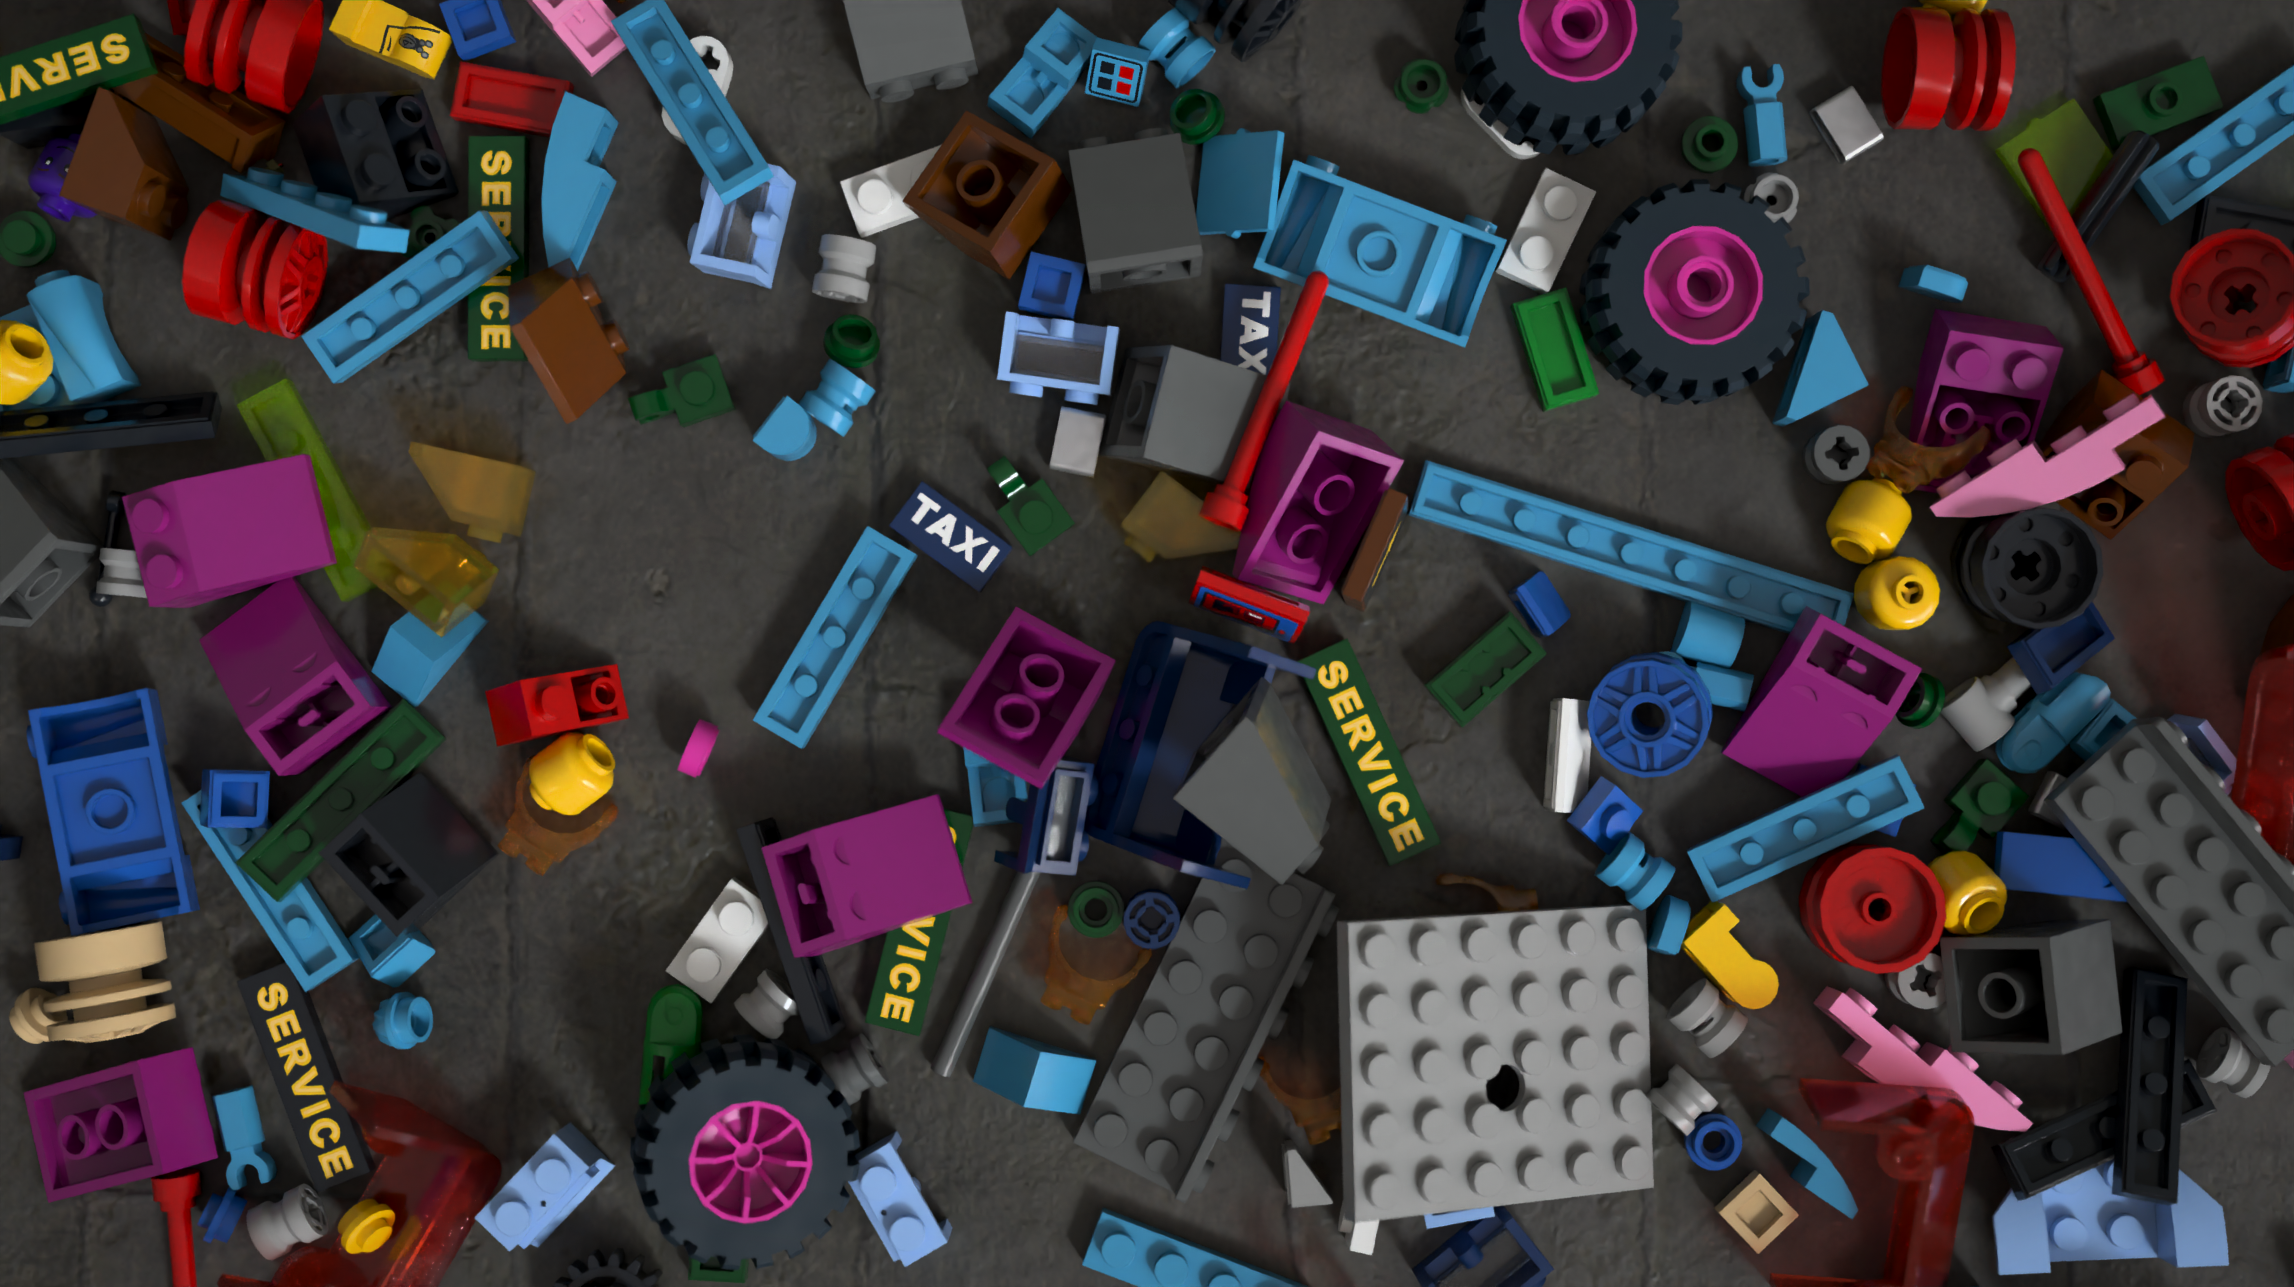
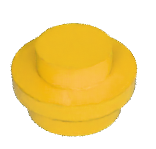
(366, 1226)

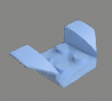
(2090, 1223)

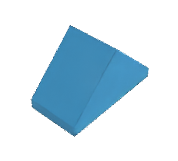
(1820, 371)
(417, 657)
(1034, 1072)

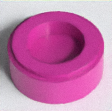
(698, 748)

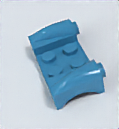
(1381, 251)
(85, 355)

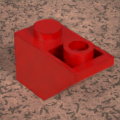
(556, 704)

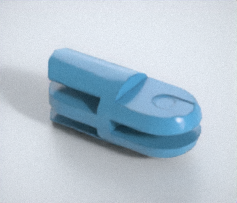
(2051, 722)

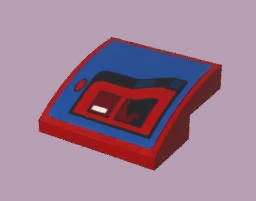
(1249, 605)

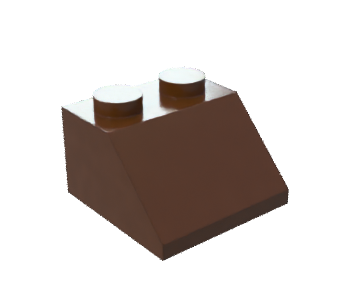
(126, 169)
(988, 193)
(567, 336)

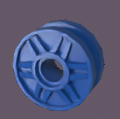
(1642, 748)

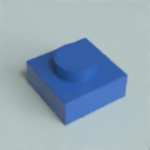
(477, 26)
(1052, 286)
(1605, 815)

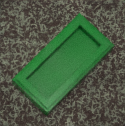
(1554, 349)

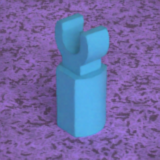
(1763, 118)
(1726, 686)
(242, 1135)

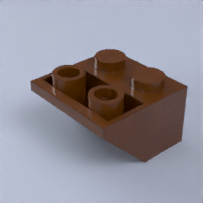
(2150, 457)

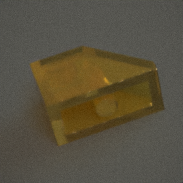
(477, 490)
(1169, 525)
(427, 574)

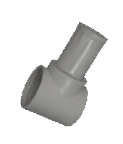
(1983, 706)

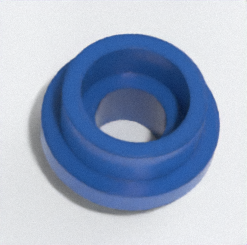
(1727, 1150)
(221, 1215)

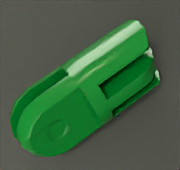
(671, 1030)

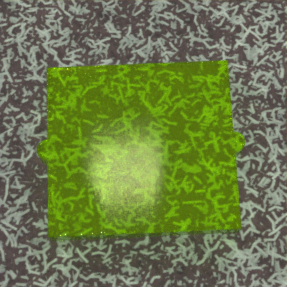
(2069, 149)

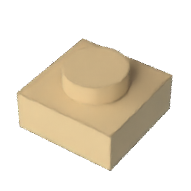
(1756, 1211)

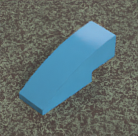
(573, 182)

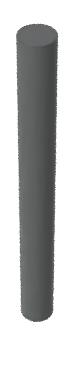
(984, 973)

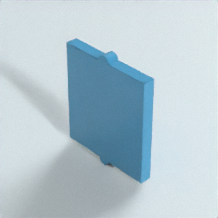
(1239, 183)

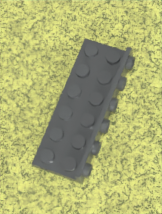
(2192, 874)
(1205, 1024)

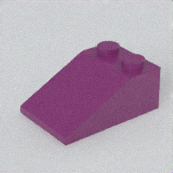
(1311, 501)
(228, 531)
(1028, 698)
(120, 1124)

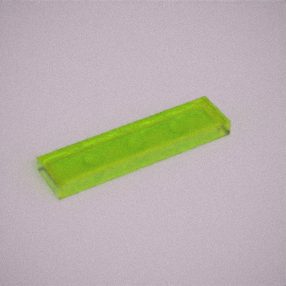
(287, 429)

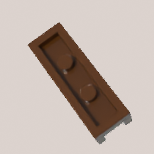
(217, 120)

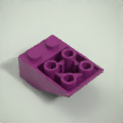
(1978, 376)
(291, 678)
(1819, 705)
(866, 876)

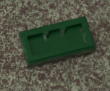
(2159, 101)
(1485, 669)

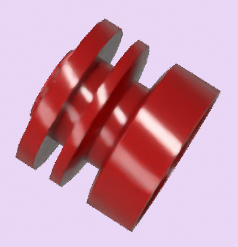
(259, 40)
(1948, 68)
(2230, 268)
(254, 270)

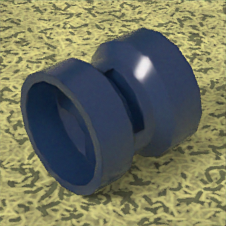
(1150, 909)

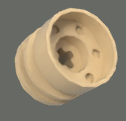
(105, 982)

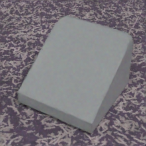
(1300, 1180)

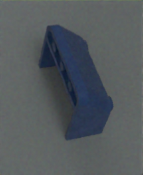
(1167, 706)

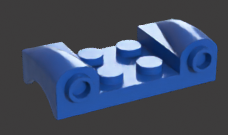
(112, 811)

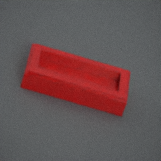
(507, 99)

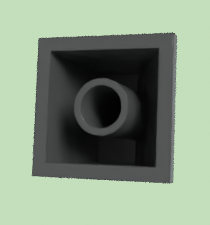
(910, 45)
(1135, 211)
(1181, 412)
(39, 546)
(1259, 786)
(2031, 988)

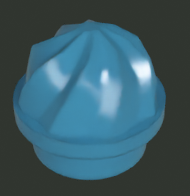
(403, 1020)

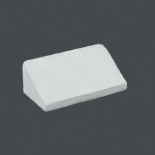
(1567, 755)

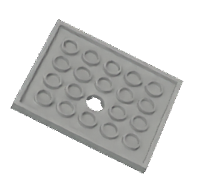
(1436, 1014)

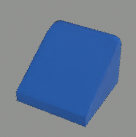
(1540, 605)
(234, 798)

